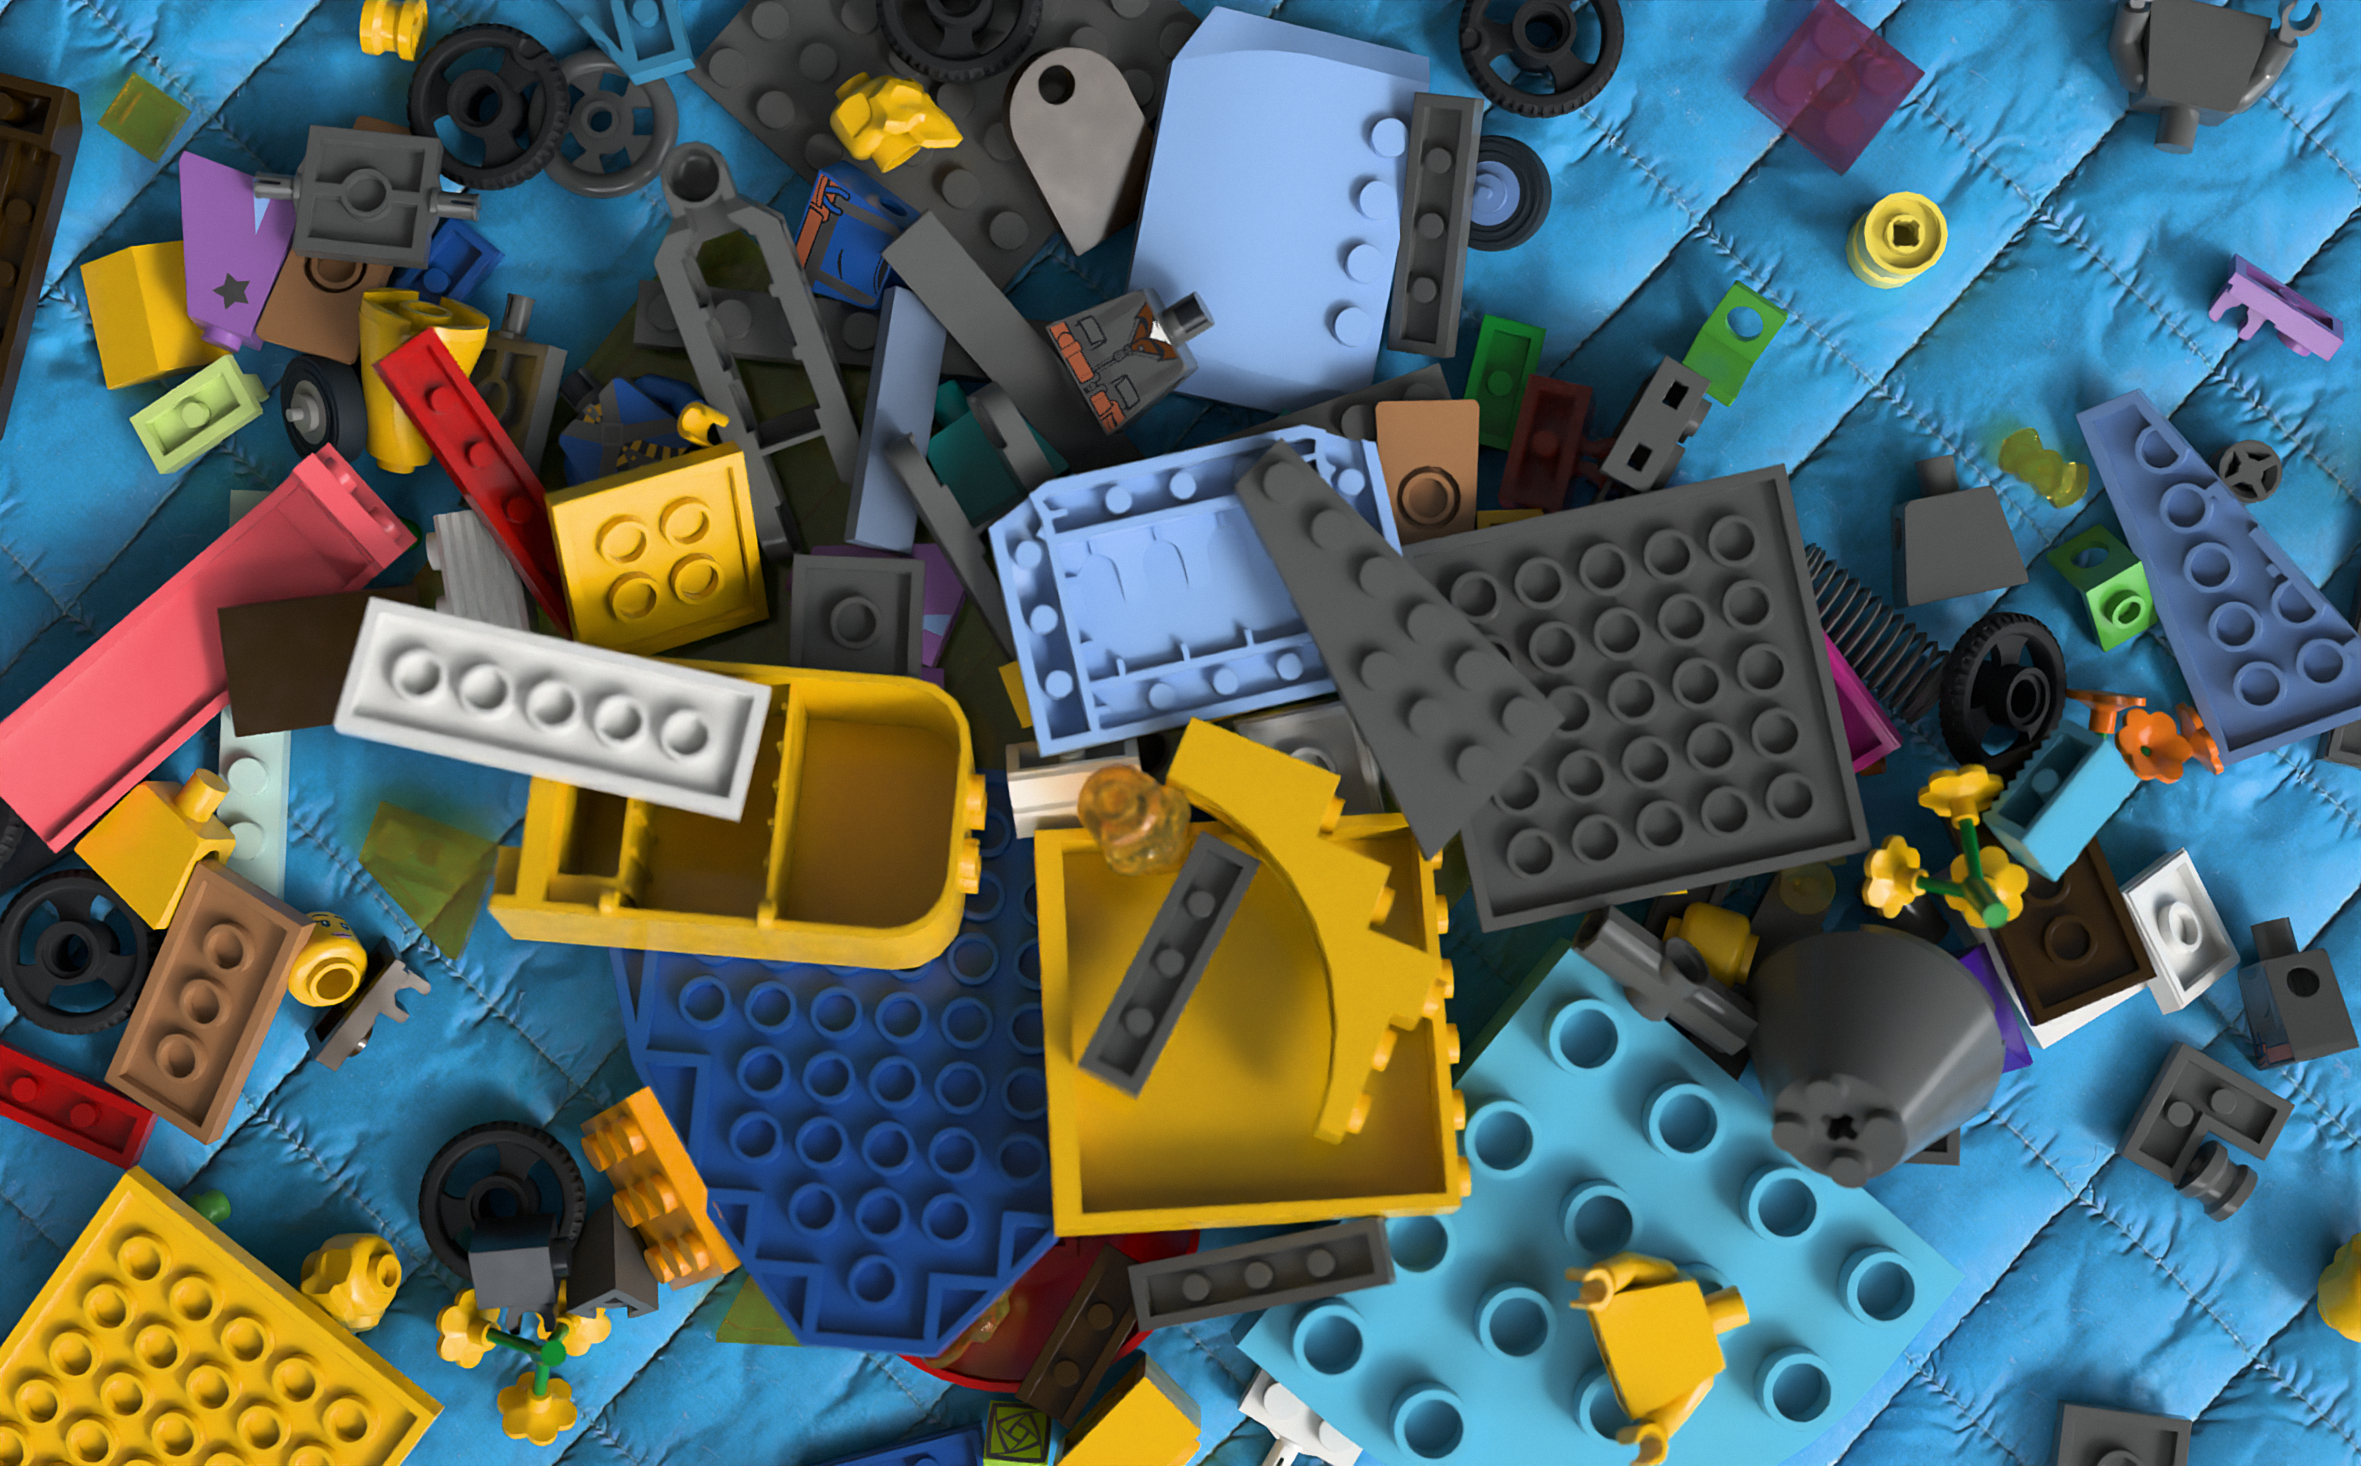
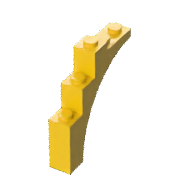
(1369, 978)

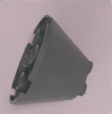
(1869, 1048)

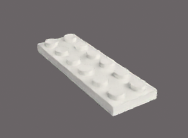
(553, 709)

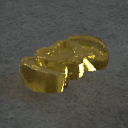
(2043, 469)

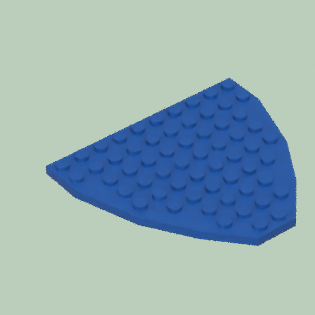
(867, 1121)

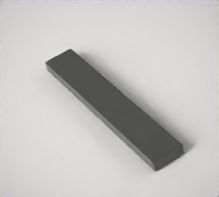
(1004, 345)

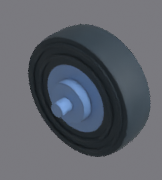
(1509, 194)

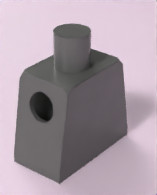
(1950, 540)

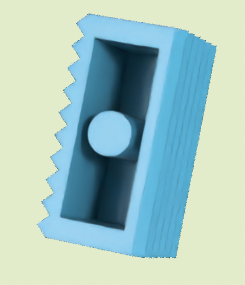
(2060, 799)

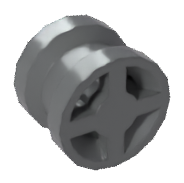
(2256, 469)
(2217, 1181)

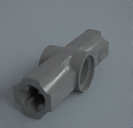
(1665, 979)

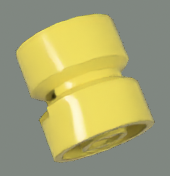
(1896, 240)

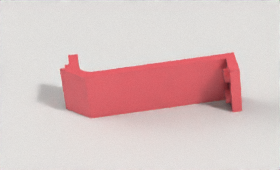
(163, 664)

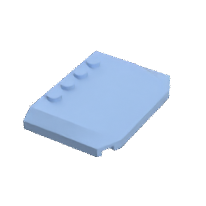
(1278, 205)
(1152, 597)

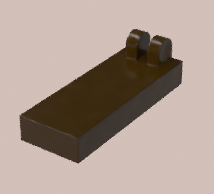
(1083, 1340)

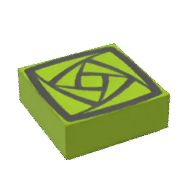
(1017, 1435)

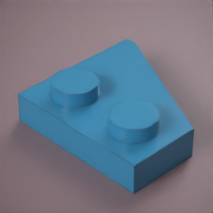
(637, 35)

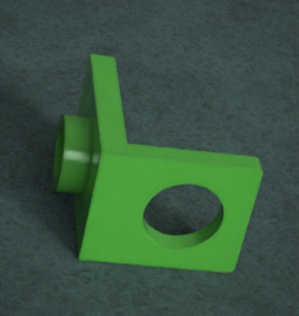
(1722, 353)
(2113, 591)

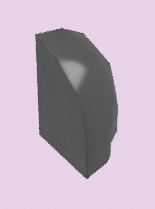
(610, 1268)

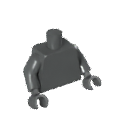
(2199, 61)

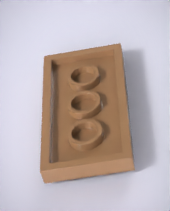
(209, 1001)

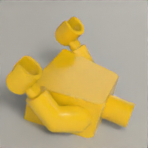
(1655, 1341)

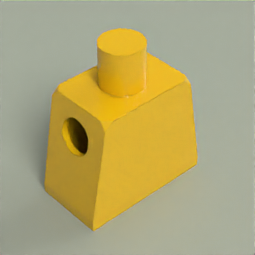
(156, 839)

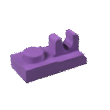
(2300, 322)

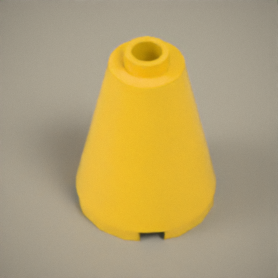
(393, 319)

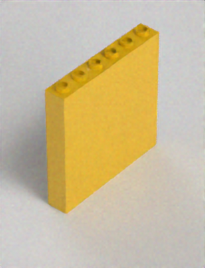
(1245, 1072)

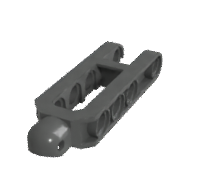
(709, 206)
(963, 540)

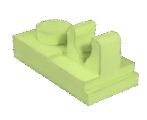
(199, 414)

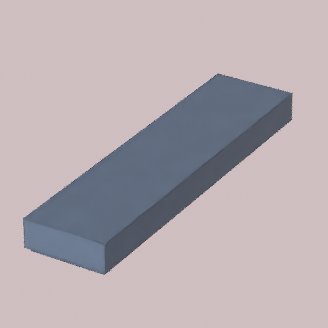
(897, 402)

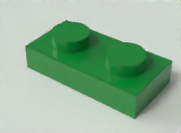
(1499, 375)

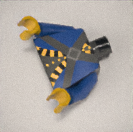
(631, 423)

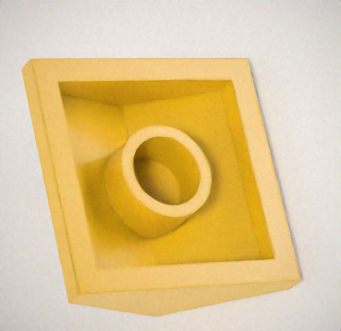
(143, 317)

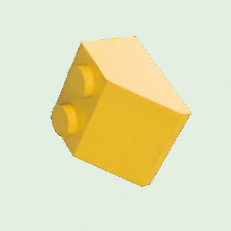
(1137, 1423)

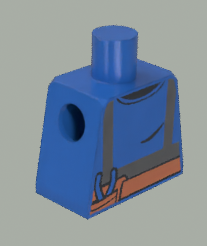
(843, 232)

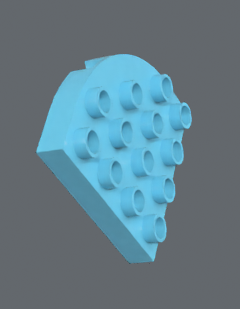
(1583, 1146)

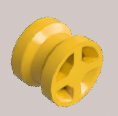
(394, 28)

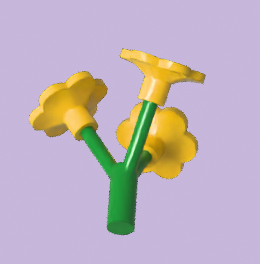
(1982, 880)
(536, 1404)

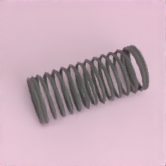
(1927, 692)

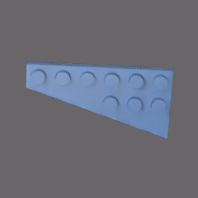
(2242, 618)

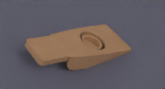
(319, 298)
(1429, 465)

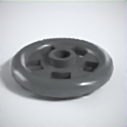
(646, 152)

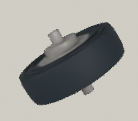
(323, 405)

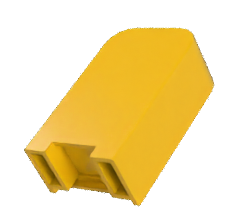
(840, 854)

